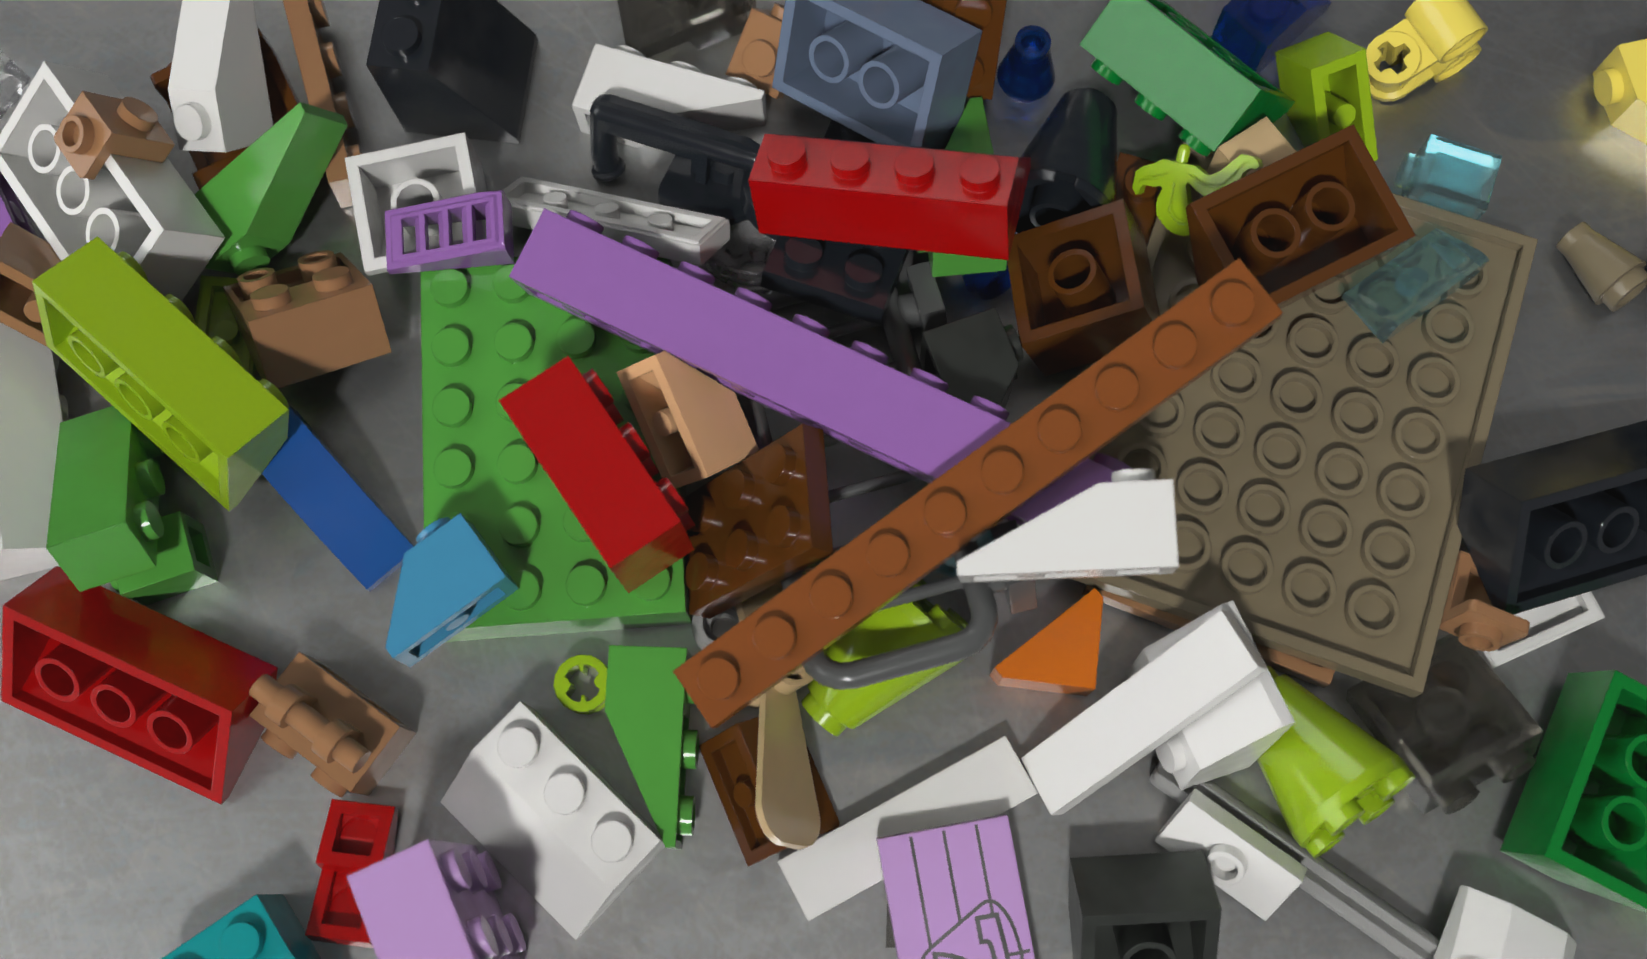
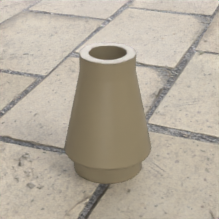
(1603, 267)

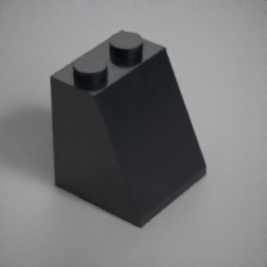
(453, 66)

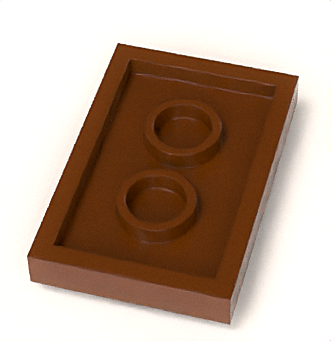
(759, 522)

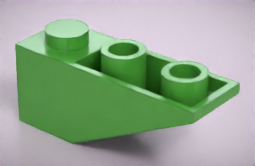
(652, 727)

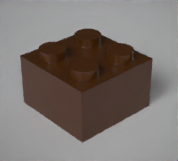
(1081, 287)

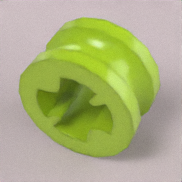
(565, 688)

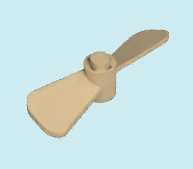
(784, 779)

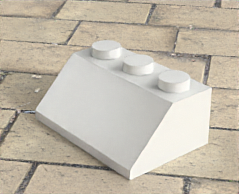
(551, 819)

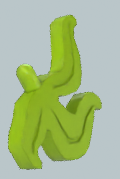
(1175, 181)

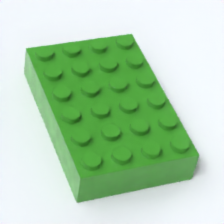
(476, 347)

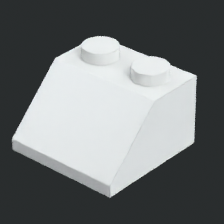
(406, 178)
(1232, 731)

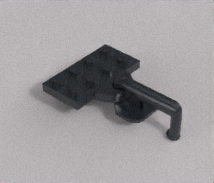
(712, 179)

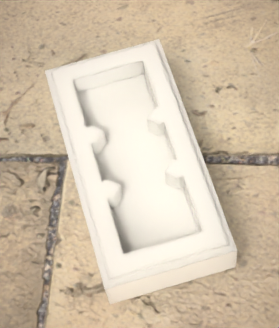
(1236, 855)

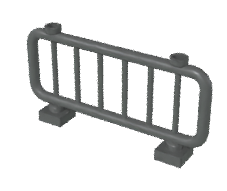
(926, 310)

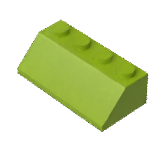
(162, 369)

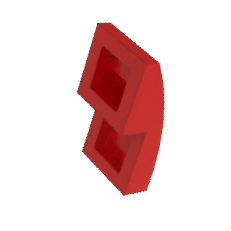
(351, 840)

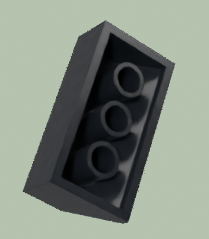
(1558, 518)

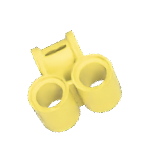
(1430, 43)

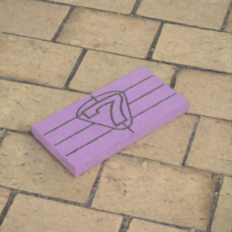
(956, 892)

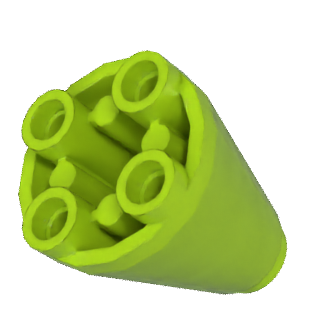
(878, 634)
(1328, 771)

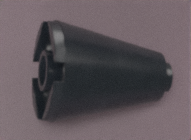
(1071, 160)

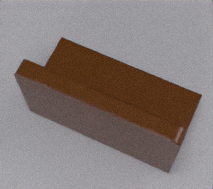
(733, 768)

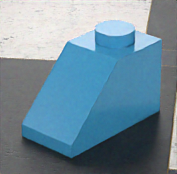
(444, 588)

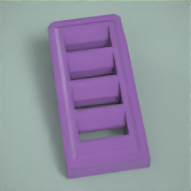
(488, 206)

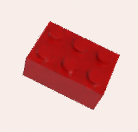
(602, 471)

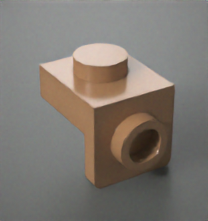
(757, 49)
(108, 126)
(1471, 614)

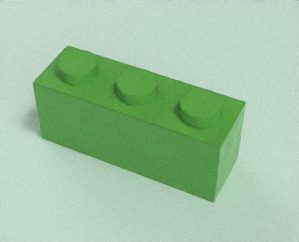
(105, 499)

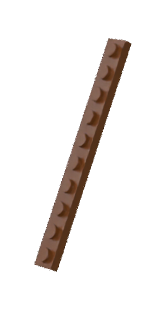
(978, 493)

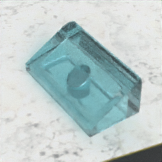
(1414, 282)

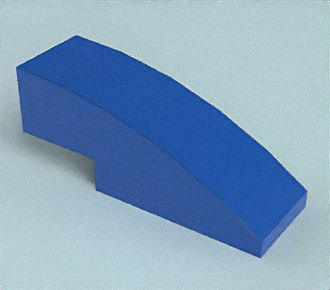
(336, 505)

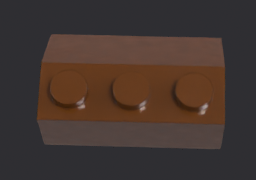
(1300, 219)

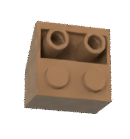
(307, 318)

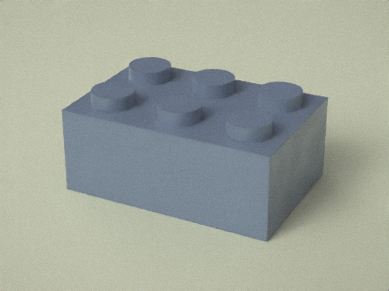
(878, 66)

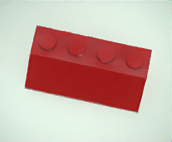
(888, 195)
(132, 682)

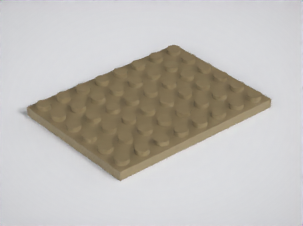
(1329, 464)

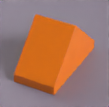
(1060, 655)

